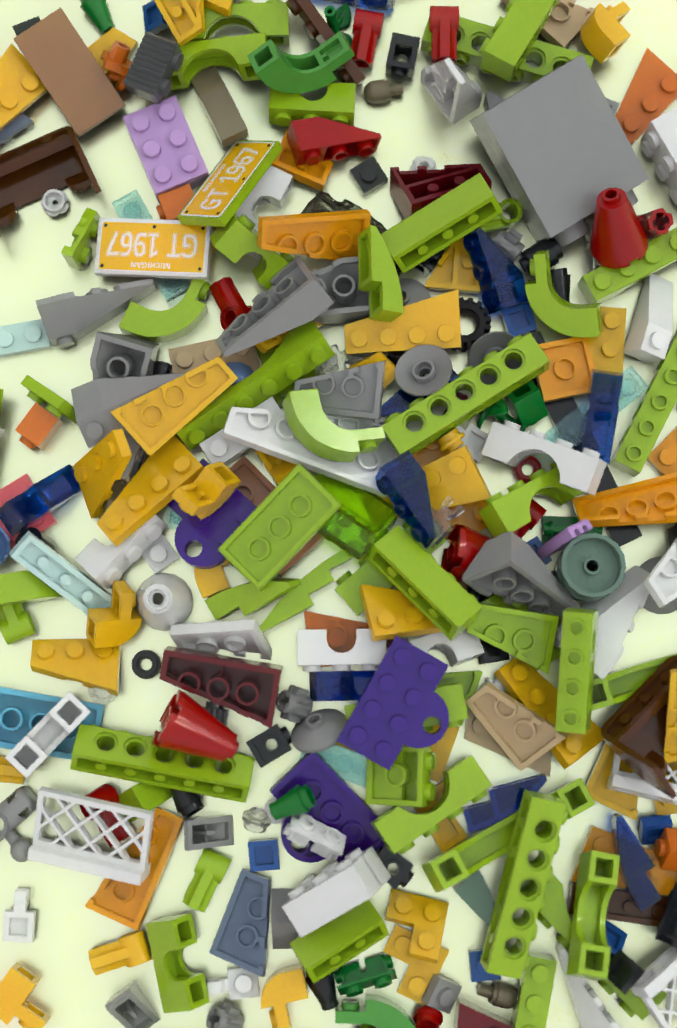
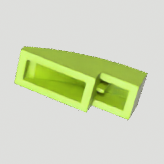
(378, 276)
(248, 598)

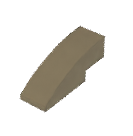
(219, 106)

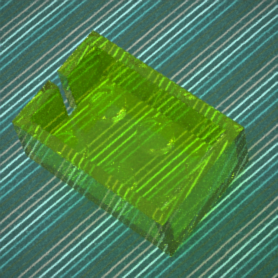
(359, 521)

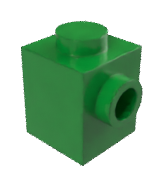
(526, 404)

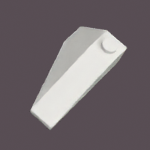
(451, 89)
(615, 619)
(586, 1003)

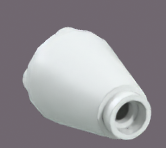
(175, 606)

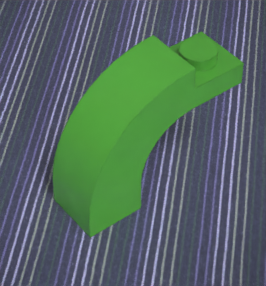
(304, 71)
(376, 1012)

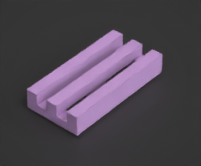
(562, 539)

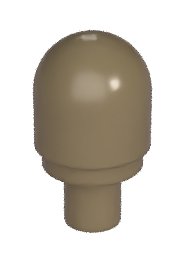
(381, 91)
(499, 994)

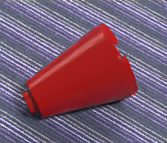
(616, 231)
(462, 550)
(194, 730)

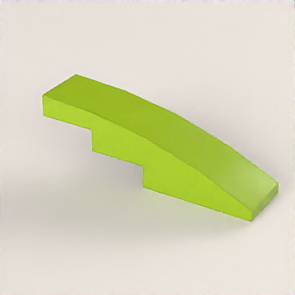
(298, 598)

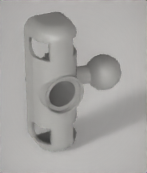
(10, 815)

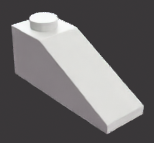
(652, 321)

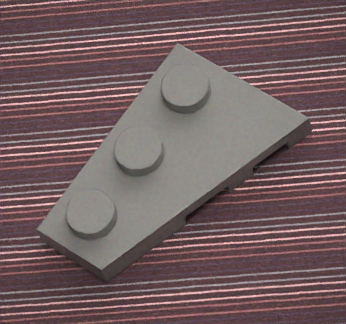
(349, 391)

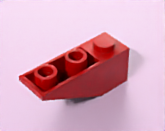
(325, 140)

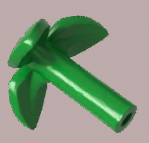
(339, 19)
(499, 411)

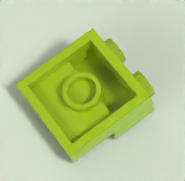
(405, 782)

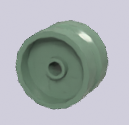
(602, 555)

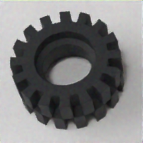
(481, 319)

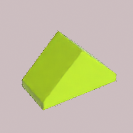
(144, 797)

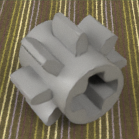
(510, 243)
(294, 704)
(224, 1017)

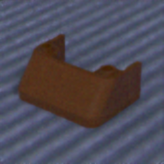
(40, 166)
(638, 729)

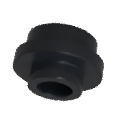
(137, 664)

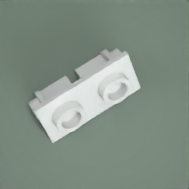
(327, 840)

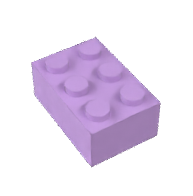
(166, 146)

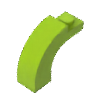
(554, 311)
(170, 323)
(320, 435)
(23, 588)

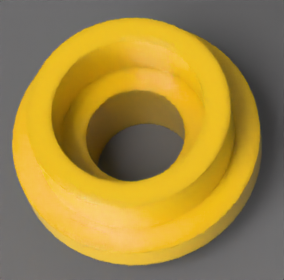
(451, 441)

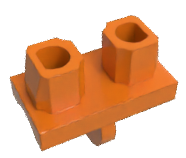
(117, 63)

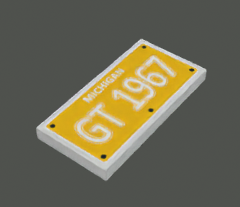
(152, 249)

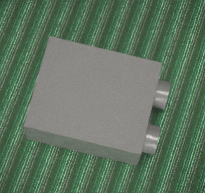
(559, 150)

